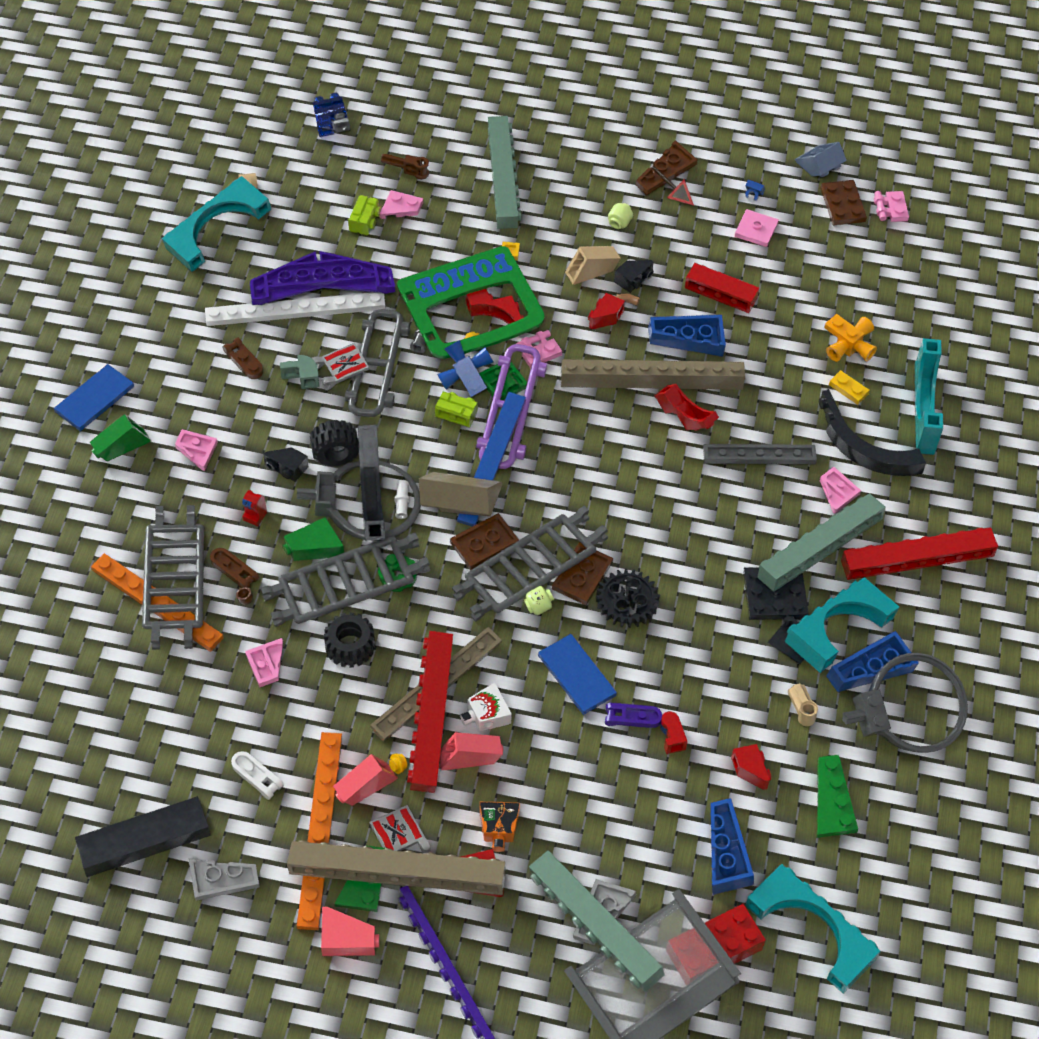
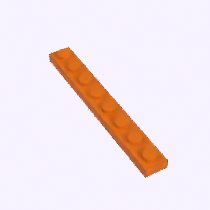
(133, 587)

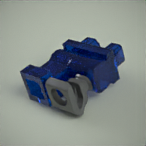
(330, 109)

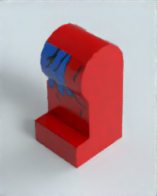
(254, 508)
(675, 735)

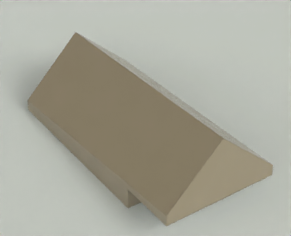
(459, 493)

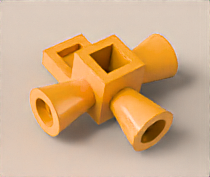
(849, 338)

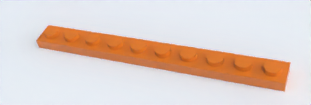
(320, 826)

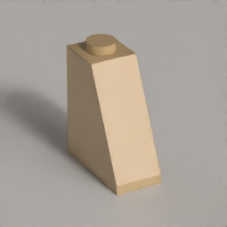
(591, 263)

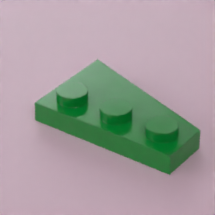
(360, 894)

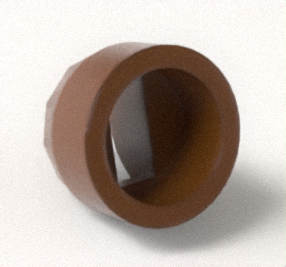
(244, 595)

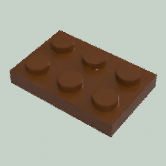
(843, 202)
(483, 541)
(583, 578)

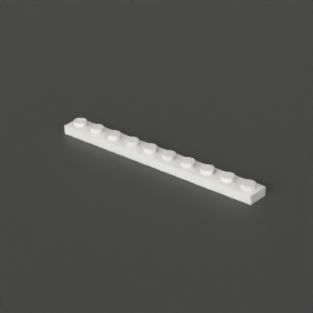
(294, 308)

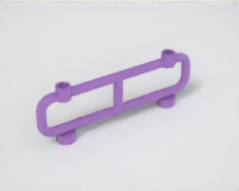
(538, 369)

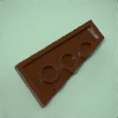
(671, 164)

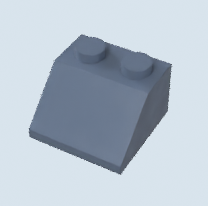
(822, 159)

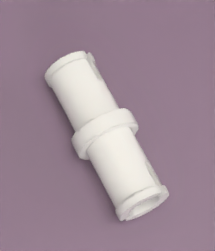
(402, 499)

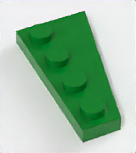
(834, 804)

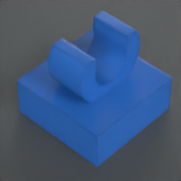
(754, 187)

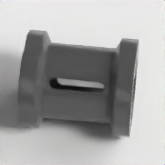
(419, 343)

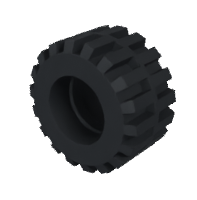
(334, 443)
(349, 653)

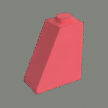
(470, 750)
(364, 780)
(346, 935)

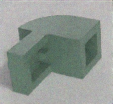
(304, 369)

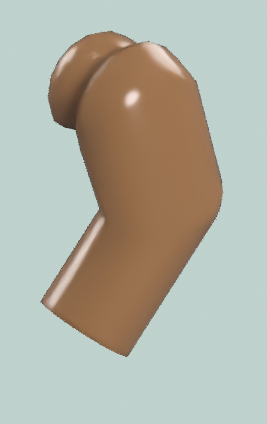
(629, 298)

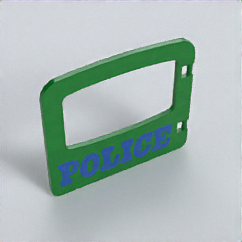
(465, 277)

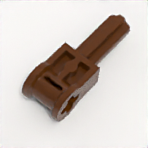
(411, 164)

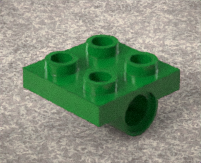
(514, 380)

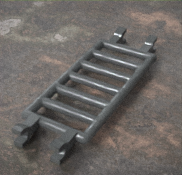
(489, 603)
(280, 617)
(188, 625)

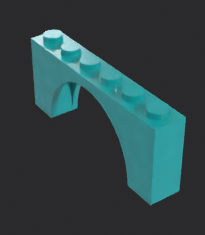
(237, 197)
(927, 422)
(860, 599)
(785, 890)

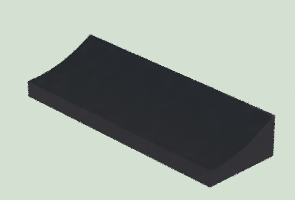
(142, 836)

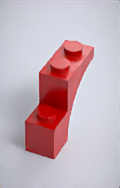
(502, 308)
(691, 416)

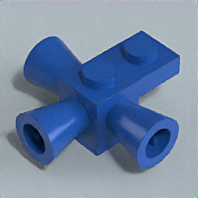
(465, 369)

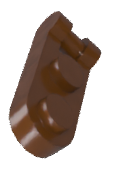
(243, 359)
(233, 567)

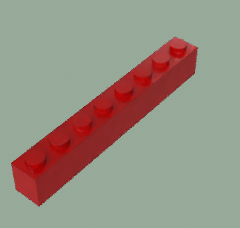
(919, 553)
(431, 712)

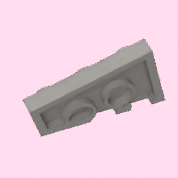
(219, 879)
(614, 900)

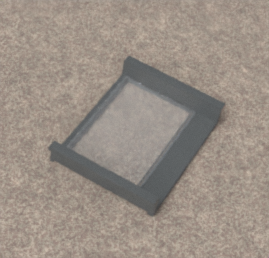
(694, 971)

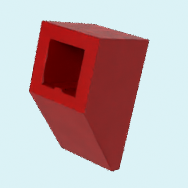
(607, 312)
(750, 766)

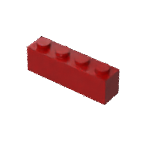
(721, 287)

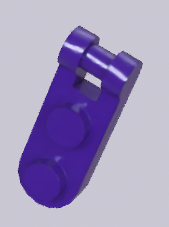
(633, 715)

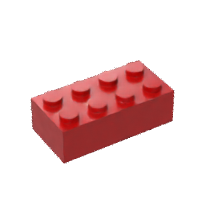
(737, 933)

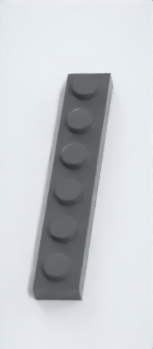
(759, 454)

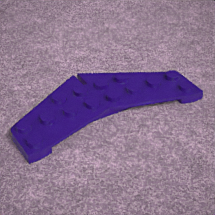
(330, 272)

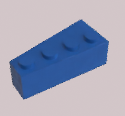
(689, 333)
(864, 665)
(729, 855)

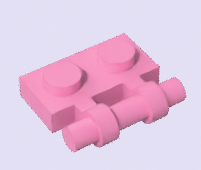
(896, 206)
(547, 349)

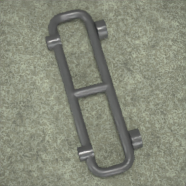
(385, 399)

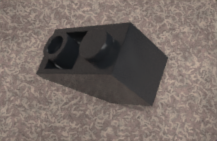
(633, 273)
(287, 462)

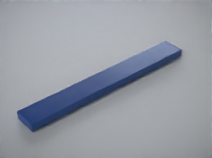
(497, 445)

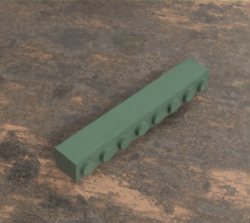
(503, 172)
(821, 542)
(596, 921)

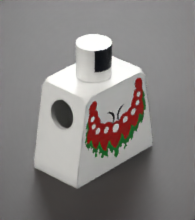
(487, 709)

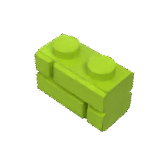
(363, 215)
(456, 409)

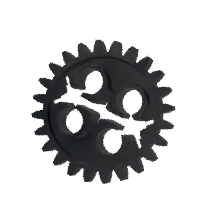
(611, 602)

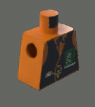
(499, 823)

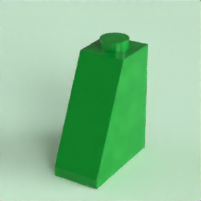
(119, 439)
(313, 542)

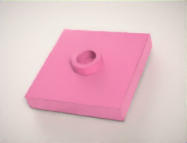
(756, 228)

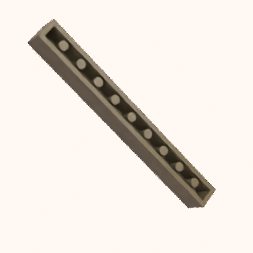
(652, 374)
(396, 867)

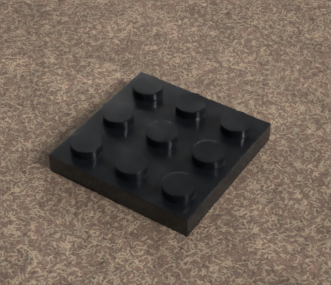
(766, 604)

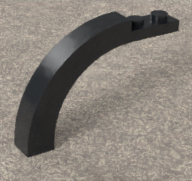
(863, 453)
(370, 483)

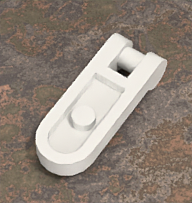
(256, 774)

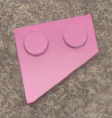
(401, 205)
(196, 447)
(838, 489)
(266, 662)

